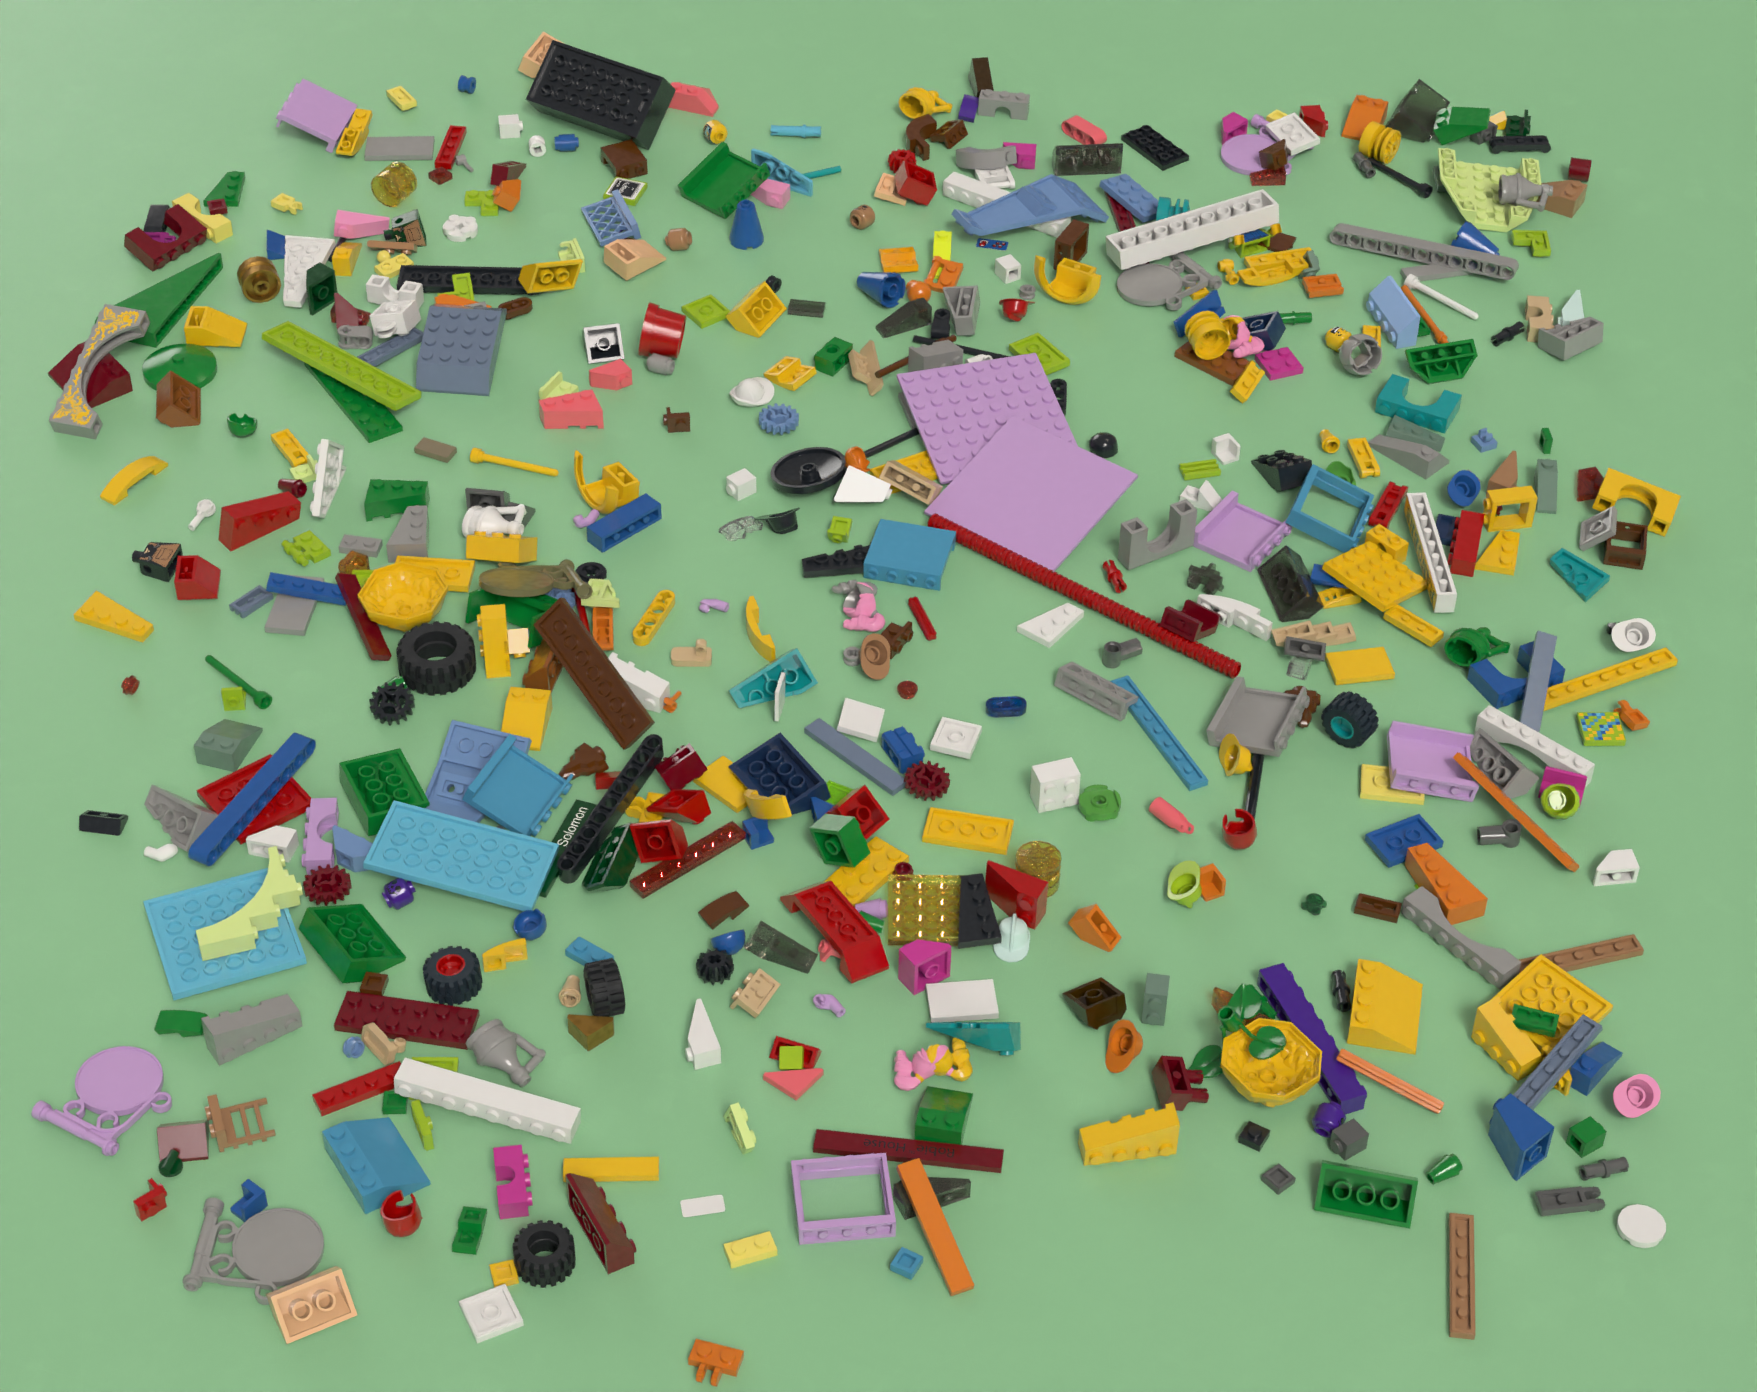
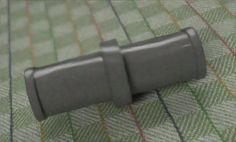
(1364, 164)
(1603, 1168)

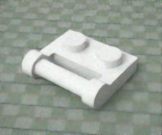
(1001, 177)

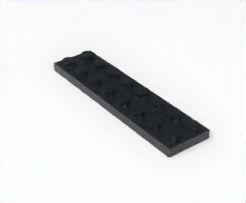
(483, 279)

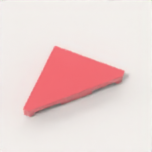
(793, 1082)

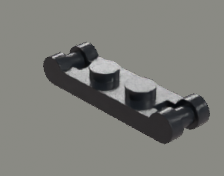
(1519, 143)

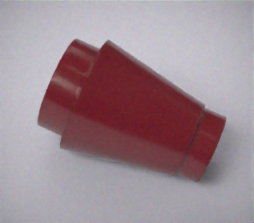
(294, 486)

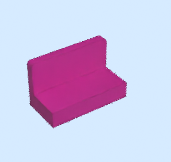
(1555, 776)

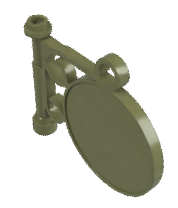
(533, 580)

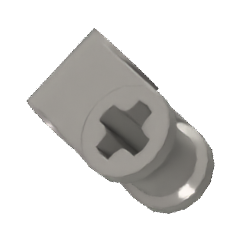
(357, 337)

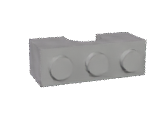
(1016, 102)

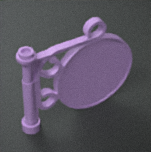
(1242, 151)
(110, 1085)

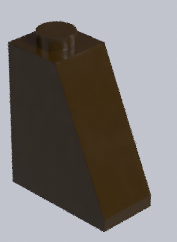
(980, 75)

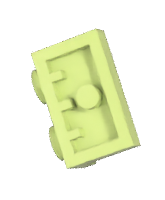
(557, 387)

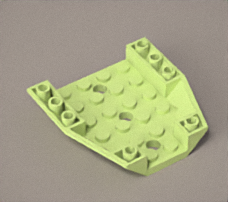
(1476, 191)

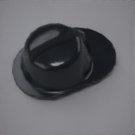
(781, 522)

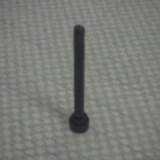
(1423, 189)

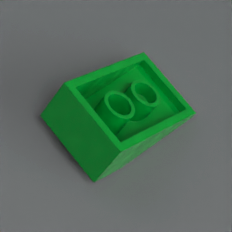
(1460, 122)
(943, 1115)

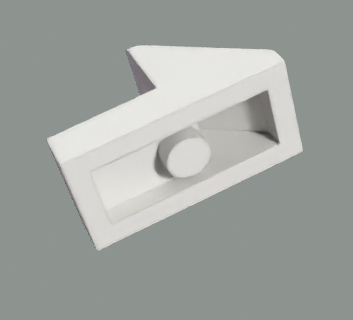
(1203, 498)

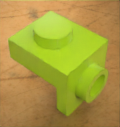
(839, 529)

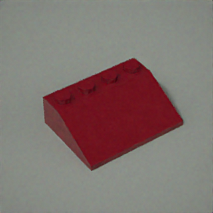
(105, 382)

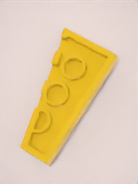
(110, 616)

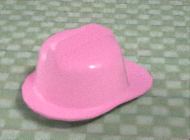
(1636, 1095)

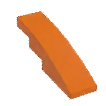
(603, 627)

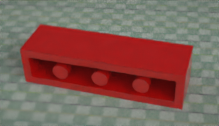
(1467, 542)

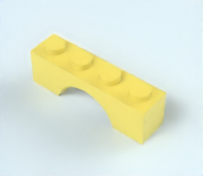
(217, 225)

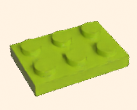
(1048, 354)

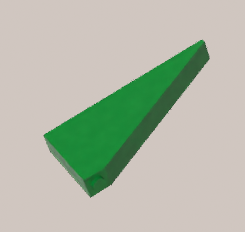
(172, 298)

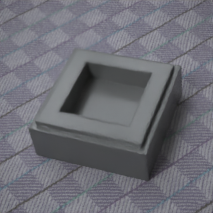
(1278, 1179)

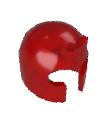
(1239, 833)
(400, 1220)

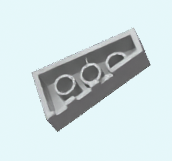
(250, 1027)

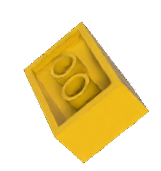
(527, 714)

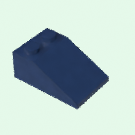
(1267, 327)

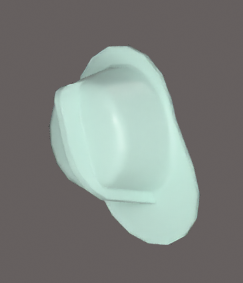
(1014, 939)

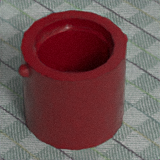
(1579, 169)

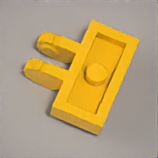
(636, 806)

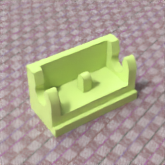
(573, 252)

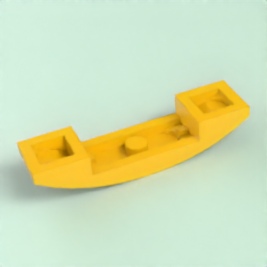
(1271, 276)
(117, 488)
(762, 644)
(767, 807)

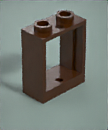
(1072, 242)
(1627, 556)

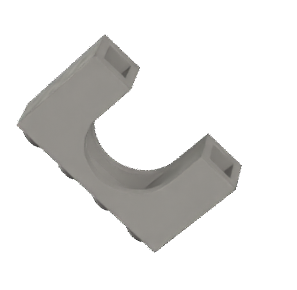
(1178, 535)

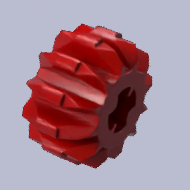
(897, 157)

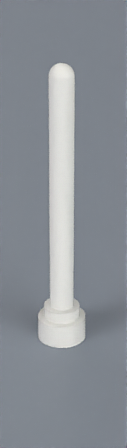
(1413, 283)

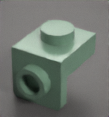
(1313, 263)

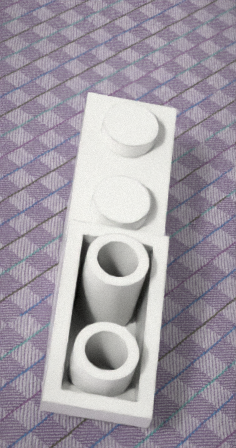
(1237, 613)

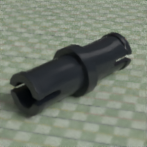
(1507, 334)
(1341, 990)

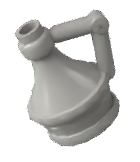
(1517, 190)
(497, 1047)

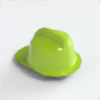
(1185, 883)

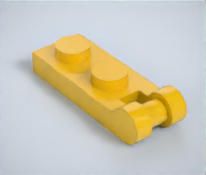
(1247, 381)
(290, 447)
(1363, 457)

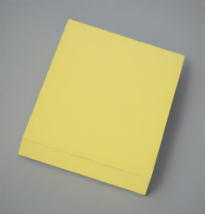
(1376, 786)

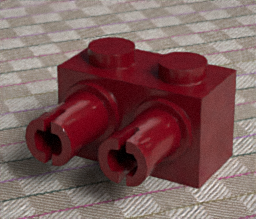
(681, 767)
(1174, 1080)

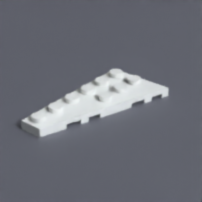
(299, 257)

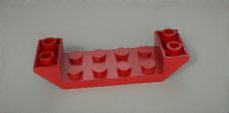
(842, 927)

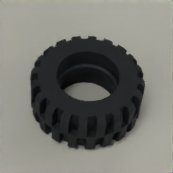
(436, 641)

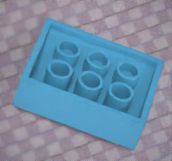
(373, 1160)

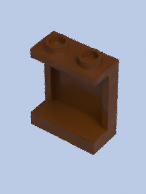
(624, 159)

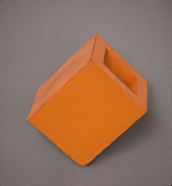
(1211, 882)

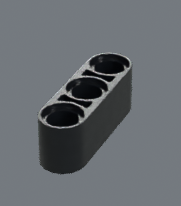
(155, 219)

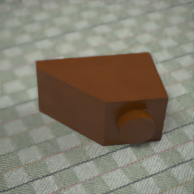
(1274, 155)

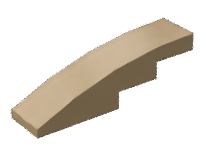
(1321, 633)

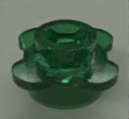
(1314, 903)

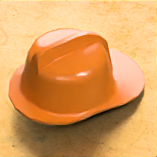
(1123, 1046)

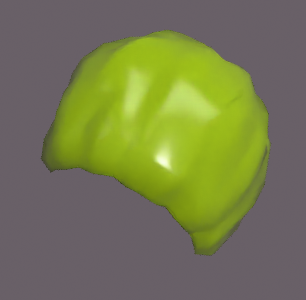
(1560, 801)

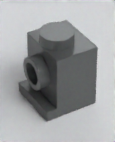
(1484, 135)

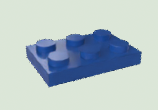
(1394, 840)

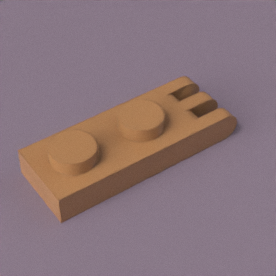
(391, 247)

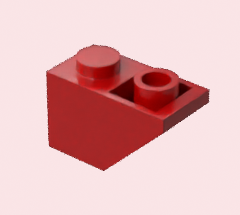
(1314, 118)

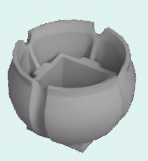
(1367, 360)

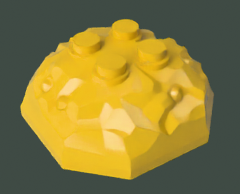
(403, 595)
(1273, 1079)

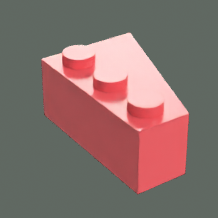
(571, 410)

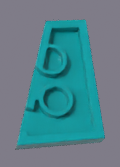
(1579, 574)

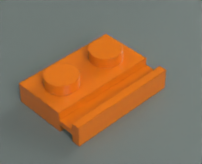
(1322, 285)

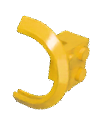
(1073, 283)
(614, 490)

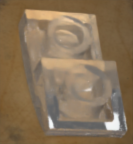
(737, 528)

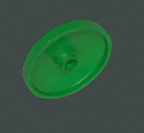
(187, 360)

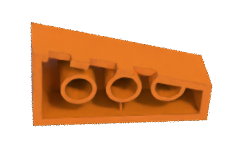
(1456, 895)

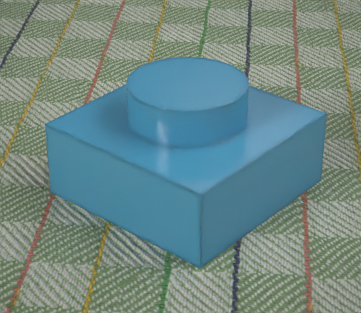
(906, 1263)

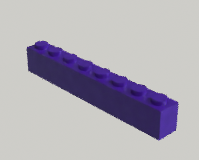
(1290, 1004)

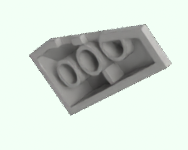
(1413, 456)
(1501, 766)
(179, 816)

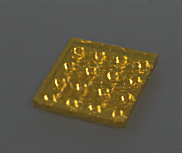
(923, 908)

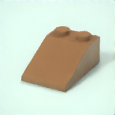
(1566, 197)

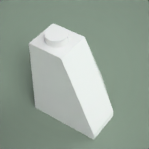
(861, 488)

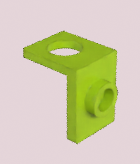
(233, 698)

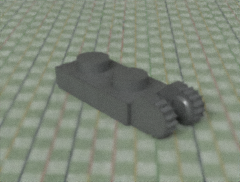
(1568, 1200)

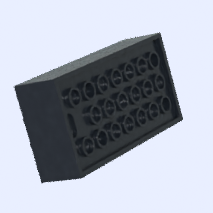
(600, 94)

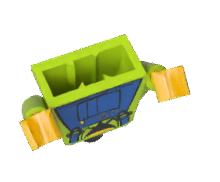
(1247, 243)

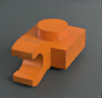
(1631, 717)

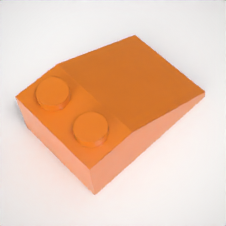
(1362, 113)

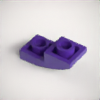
(968, 108)

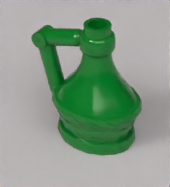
(1471, 646)

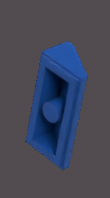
(275, 245)

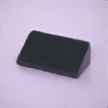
(102, 822)

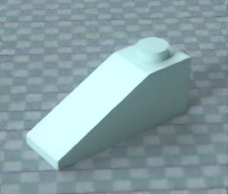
(1572, 310)

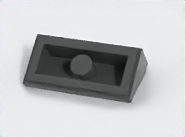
(1304, 648)

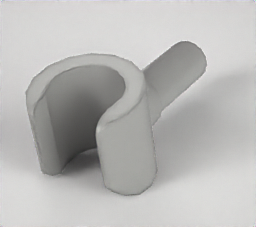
(461, 160)

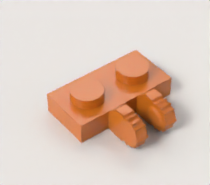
(715, 1358)

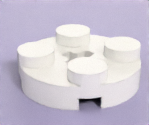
(460, 228)

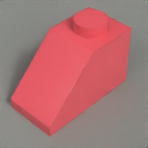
(611, 375)

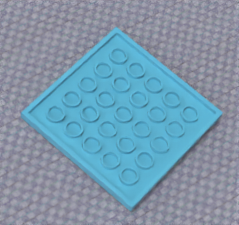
(180, 914)

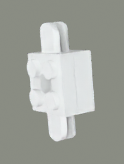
(395, 318)

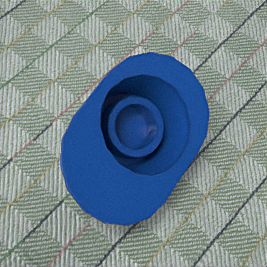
(1463, 488)

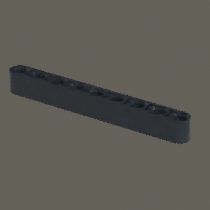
(610, 809)

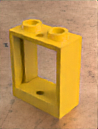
(1507, 496)

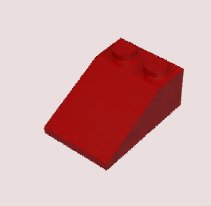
(1017, 893)

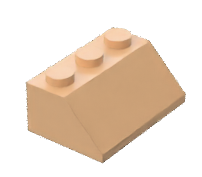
(535, 55)
(311, 1304)

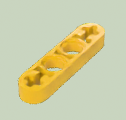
(649, 616)

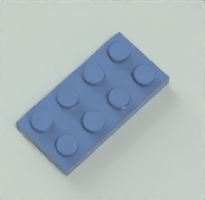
(1131, 196)

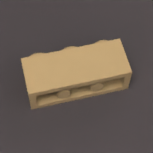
(910, 482)

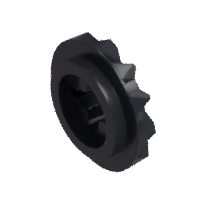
(591, 568)

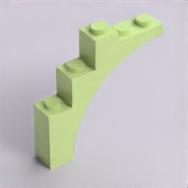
(260, 913)

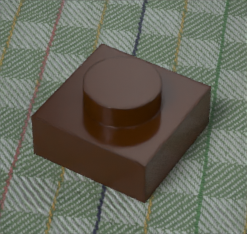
(374, 983)

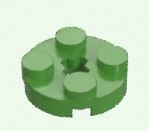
(1100, 812)

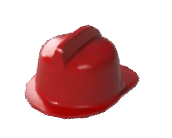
(1015, 308)

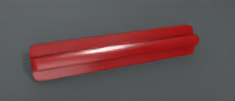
(922, 618)

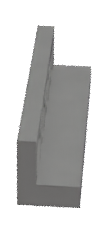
(1095, 690)

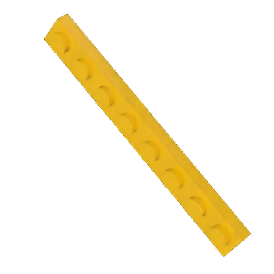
(1609, 677)

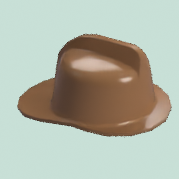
(875, 656)

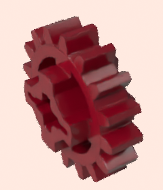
(927, 780)
(327, 885)

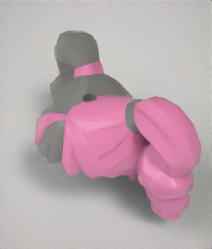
(860, 606)

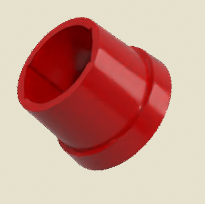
(661, 332)

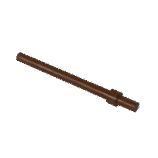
(903, 362)

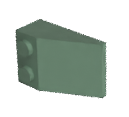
(226, 744)

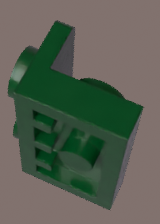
(1518, 125)

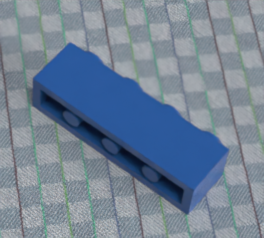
(624, 522)

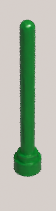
(260, 698)

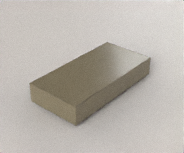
(435, 450)

